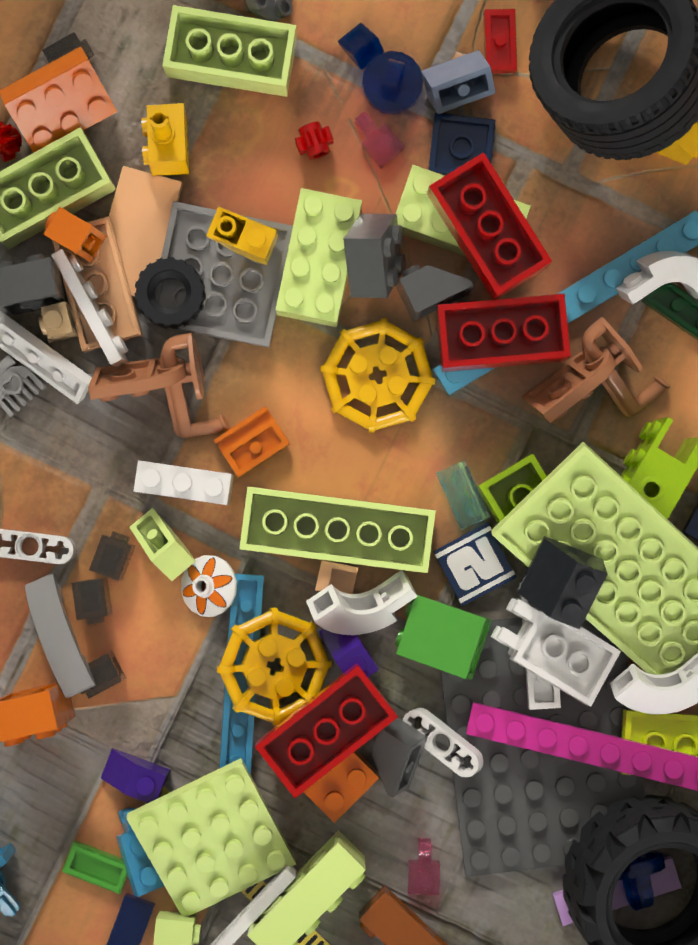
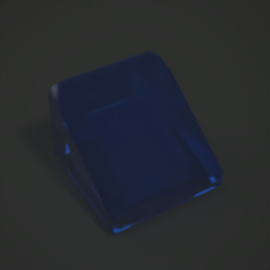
(361, 45)

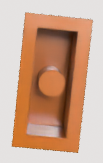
(74, 234)

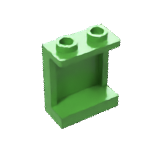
(442, 636)

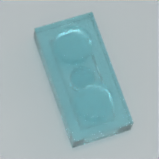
(463, 494)

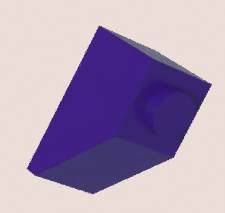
(348, 651)
(135, 776)

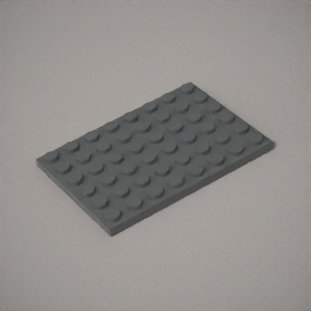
(525, 802)

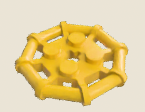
(362, 366)
(266, 649)

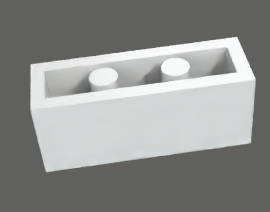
(183, 482)

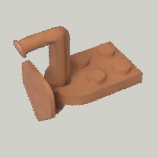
(588, 370)
(156, 373)

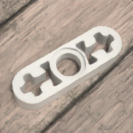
(52, 557)
(456, 762)

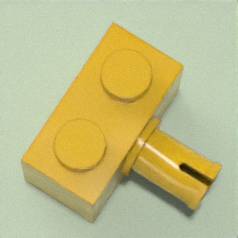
(167, 139)

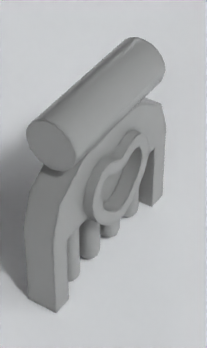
(12, 384)

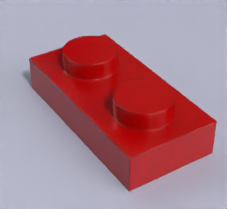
(500, 40)

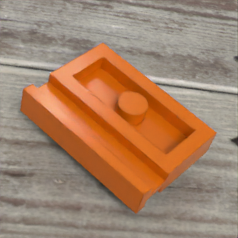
(252, 442)

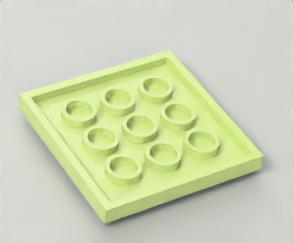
(211, 838)

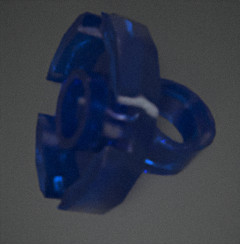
(392, 82)
(638, 882)

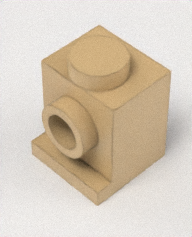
(57, 322)

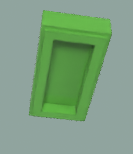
(96, 867)

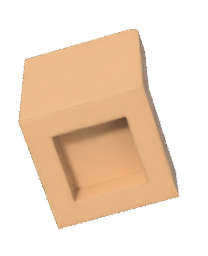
(338, 574)

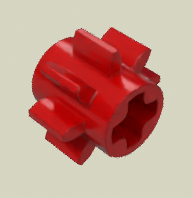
(314, 140)
(9, 142)

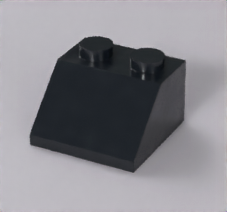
(563, 581)

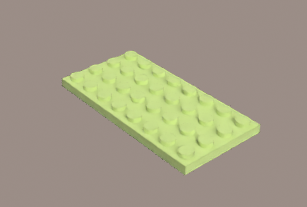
(651, 566)

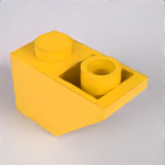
(243, 235)

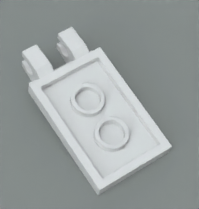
(558, 652)

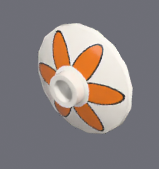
(220, 586)

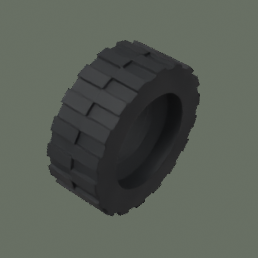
(153, 276)

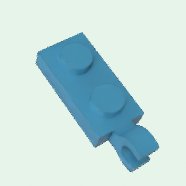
(137, 864)

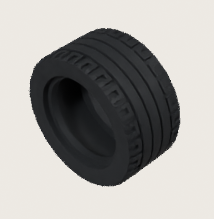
(628, 125)

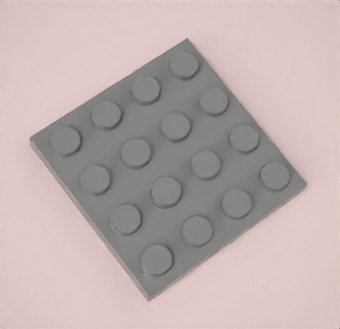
(237, 289)

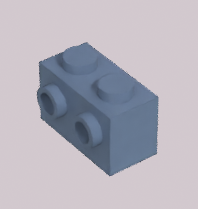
(458, 81)

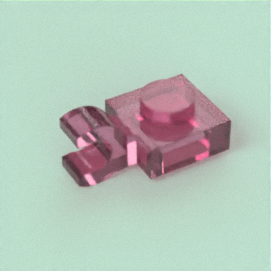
(381, 142)
(424, 872)

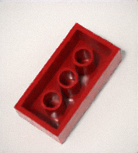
(488, 226)
(503, 332)
(326, 730)

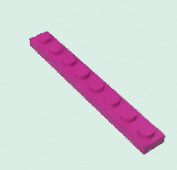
(584, 746)

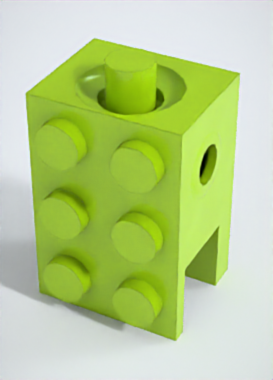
(657, 474)

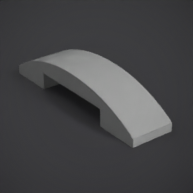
(57, 636)

